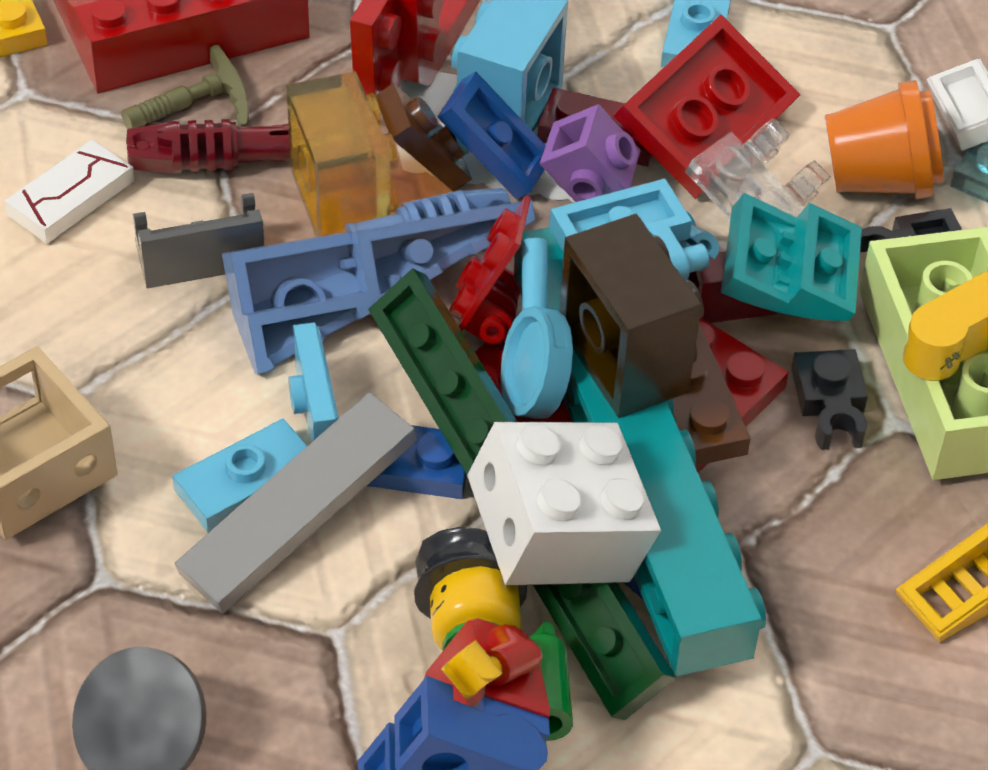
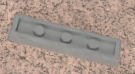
(295, 502)

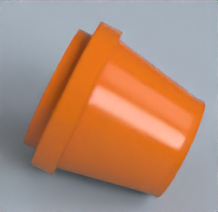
(887, 144)

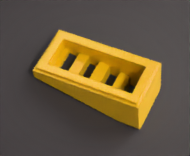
(952, 564)

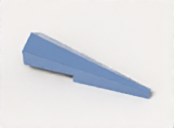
(341, 275)

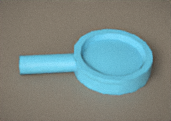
(538, 344)

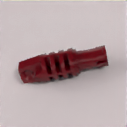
(204, 146)

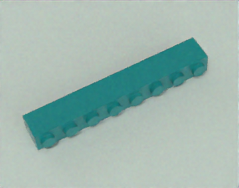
(693, 568)

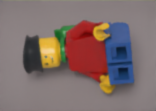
(492, 687)

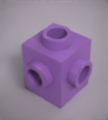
(590, 154)

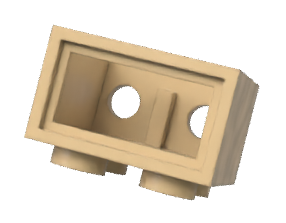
(48, 446)

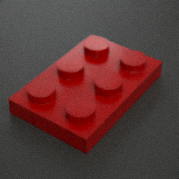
(703, 95)

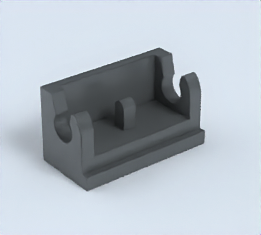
(195, 248)

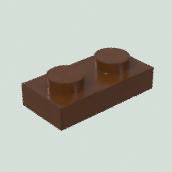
(422, 136)

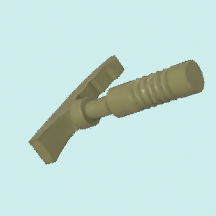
(224, 81)

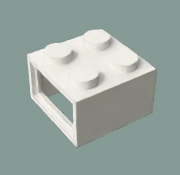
(562, 503)

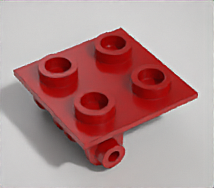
(486, 288)

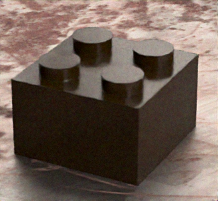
(630, 314)

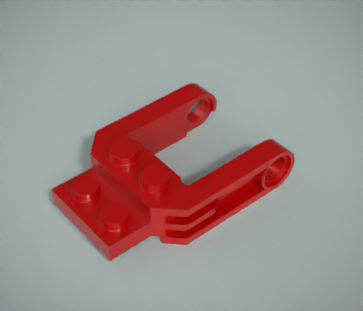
(404, 39)

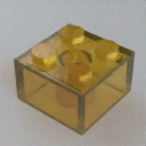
(339, 153)

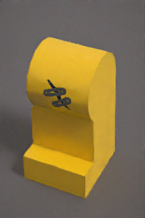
(948, 330)

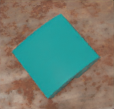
(791, 262)

